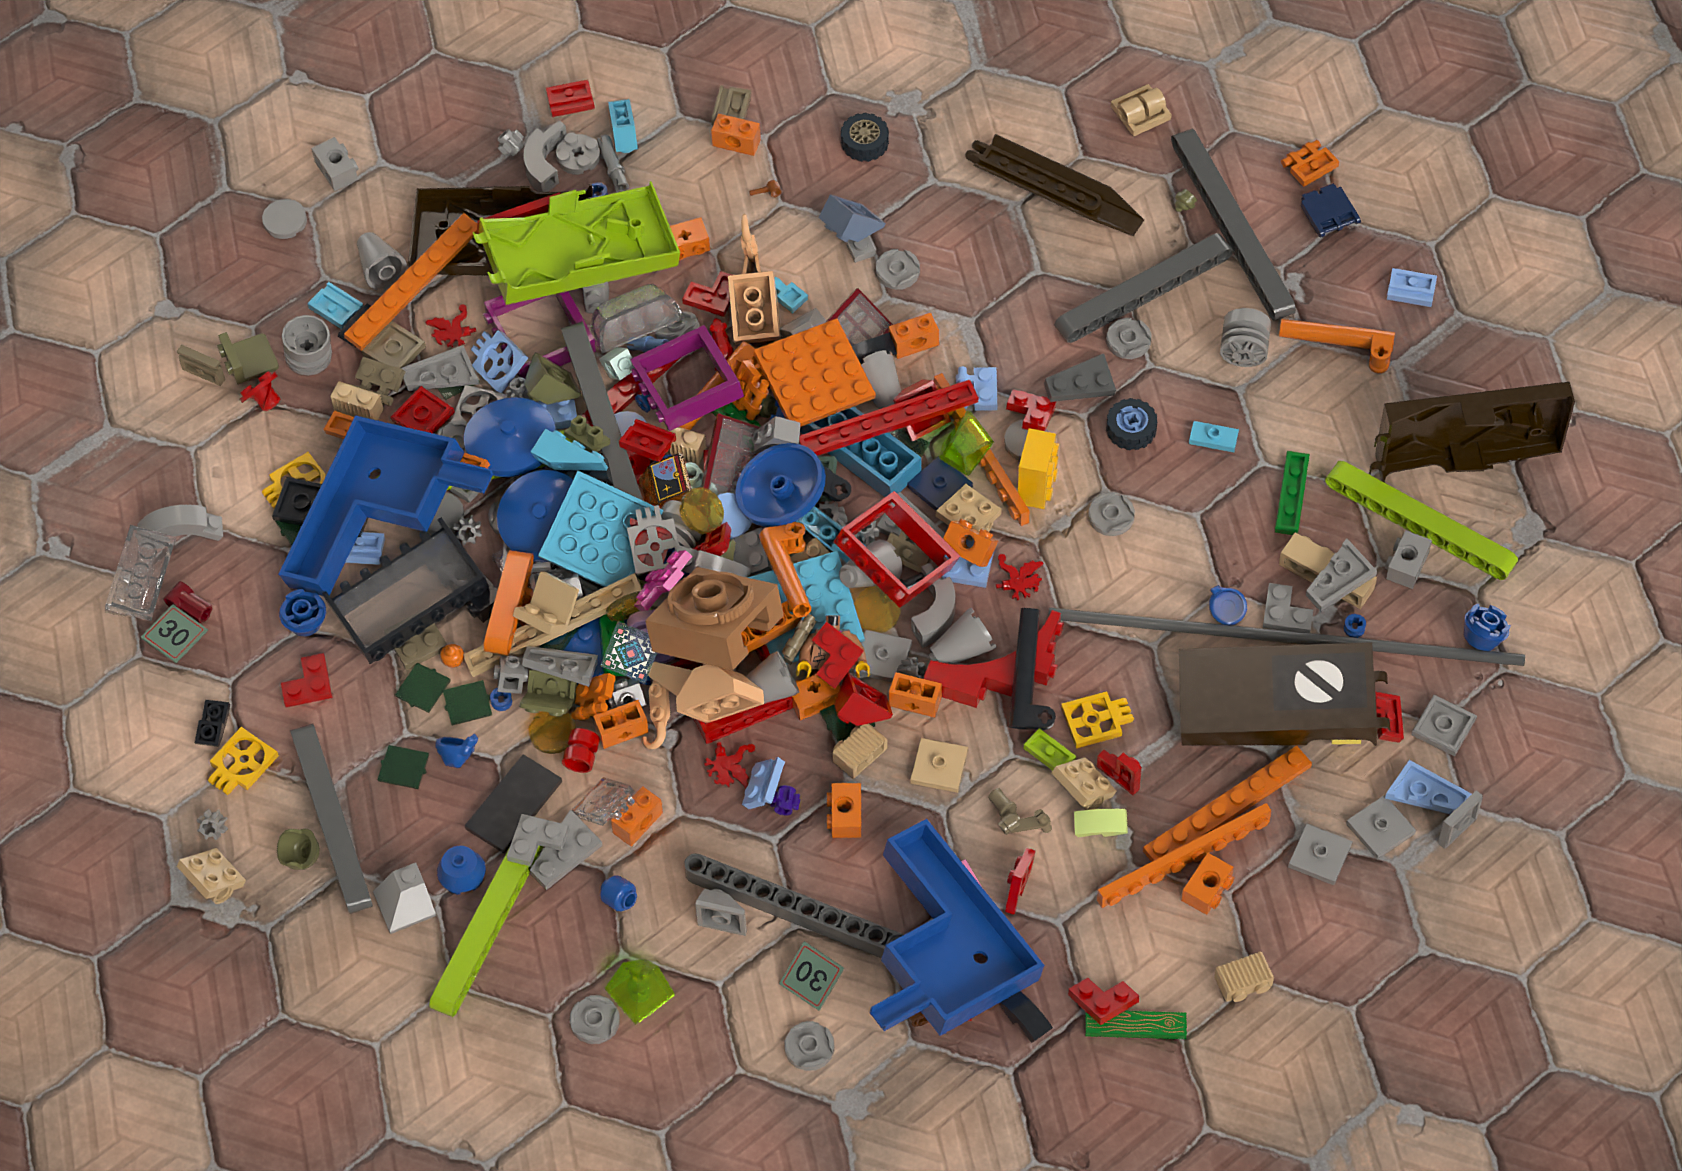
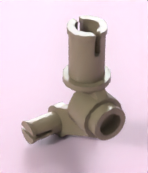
(1011, 822)

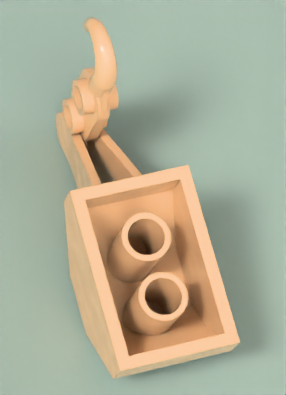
(753, 297)
(701, 693)

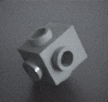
(510, 674)
(626, 692)

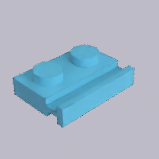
(334, 305)

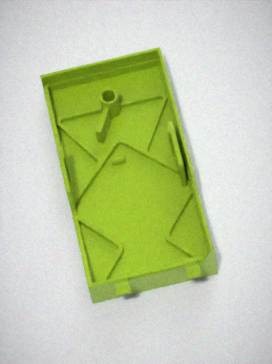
(578, 243)

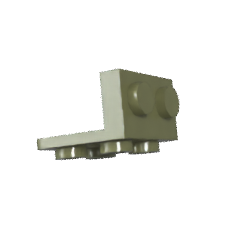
(247, 357)
(548, 694)

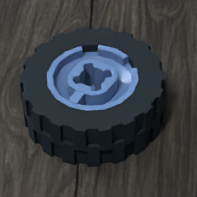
(1131, 424)

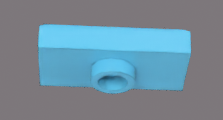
(1213, 436)

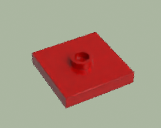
(423, 412)

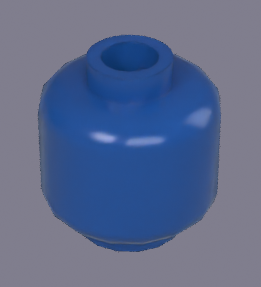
(618, 893)

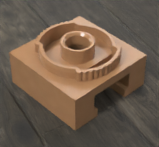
(708, 613)

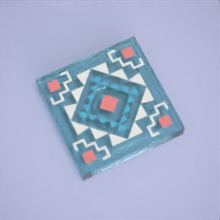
(629, 653)

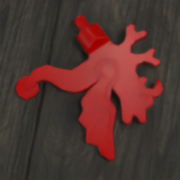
(452, 332)
(1018, 581)
(726, 764)

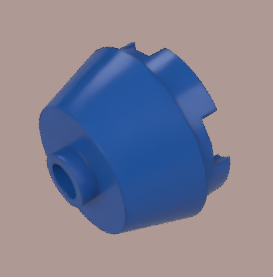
(302, 612)
(1485, 627)
(461, 870)

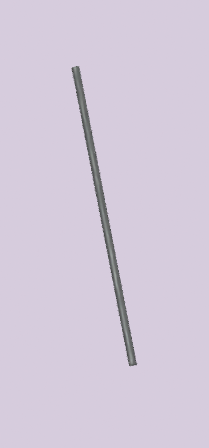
(1287, 636)

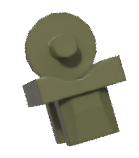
(590, 437)

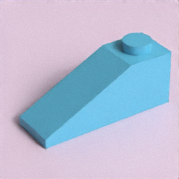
(623, 126)

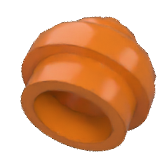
(452, 655)

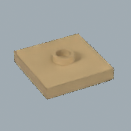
(939, 765)

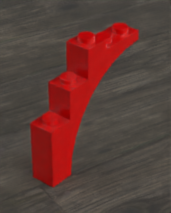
(970, 682)

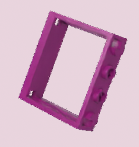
(497, 307)
(699, 404)

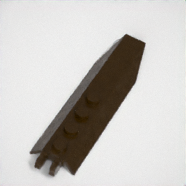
(1055, 183)

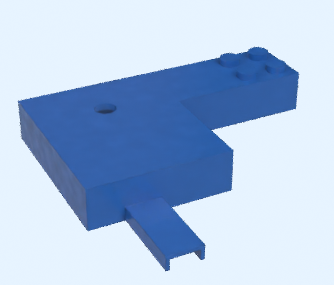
(407, 493)
(937, 958)

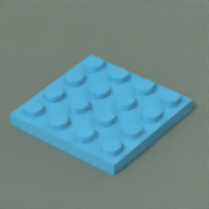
(592, 531)
(825, 594)

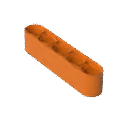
(509, 595)
(784, 625)

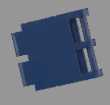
(1329, 209)

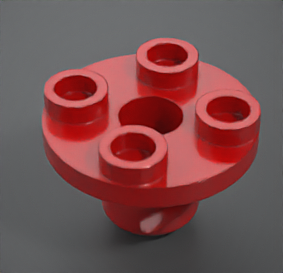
(263, 392)

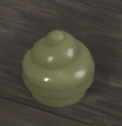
(1185, 200)
(768, 407)

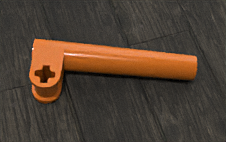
(1377, 341)
(742, 353)
(778, 544)

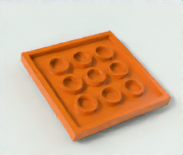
(814, 373)

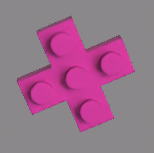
(662, 580)

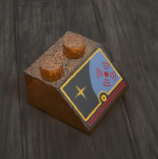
(665, 480)

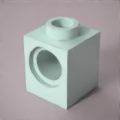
(617, 363)

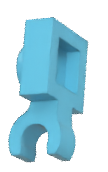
(790, 296)

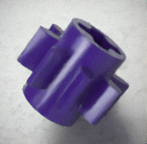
(785, 800)

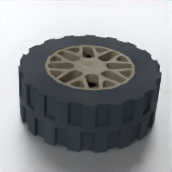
(861, 127)

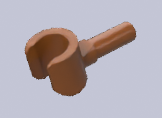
(771, 187)

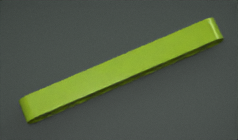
(1421, 520)
(480, 936)

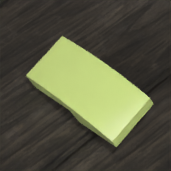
(1100, 821)

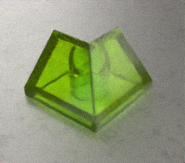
(966, 444)
(639, 988)

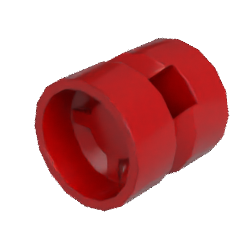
(581, 750)

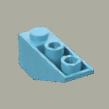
(561, 454)
(823, 529)

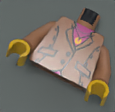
(814, 657)

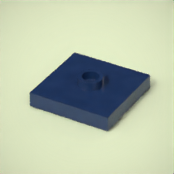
(937, 483)

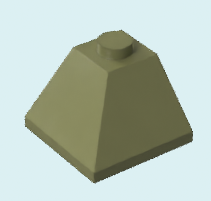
(549, 382)

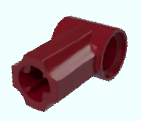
(185, 599)

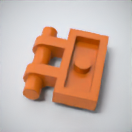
(1314, 166)
(749, 381)
(593, 697)

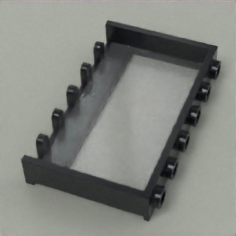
(407, 593)

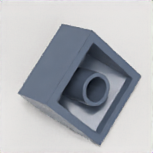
(849, 219)

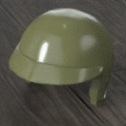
(297, 849)

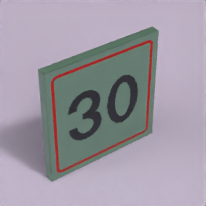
(174, 633)
(811, 976)

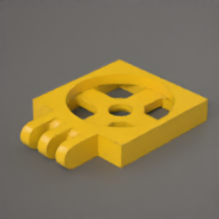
(273, 491)
(1114, 710)
(230, 777)

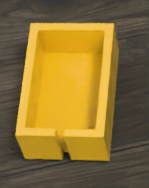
(1038, 468)

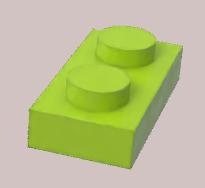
(1048, 750)

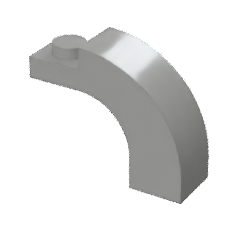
(539, 172)
(184, 520)
(713, 562)
(938, 618)

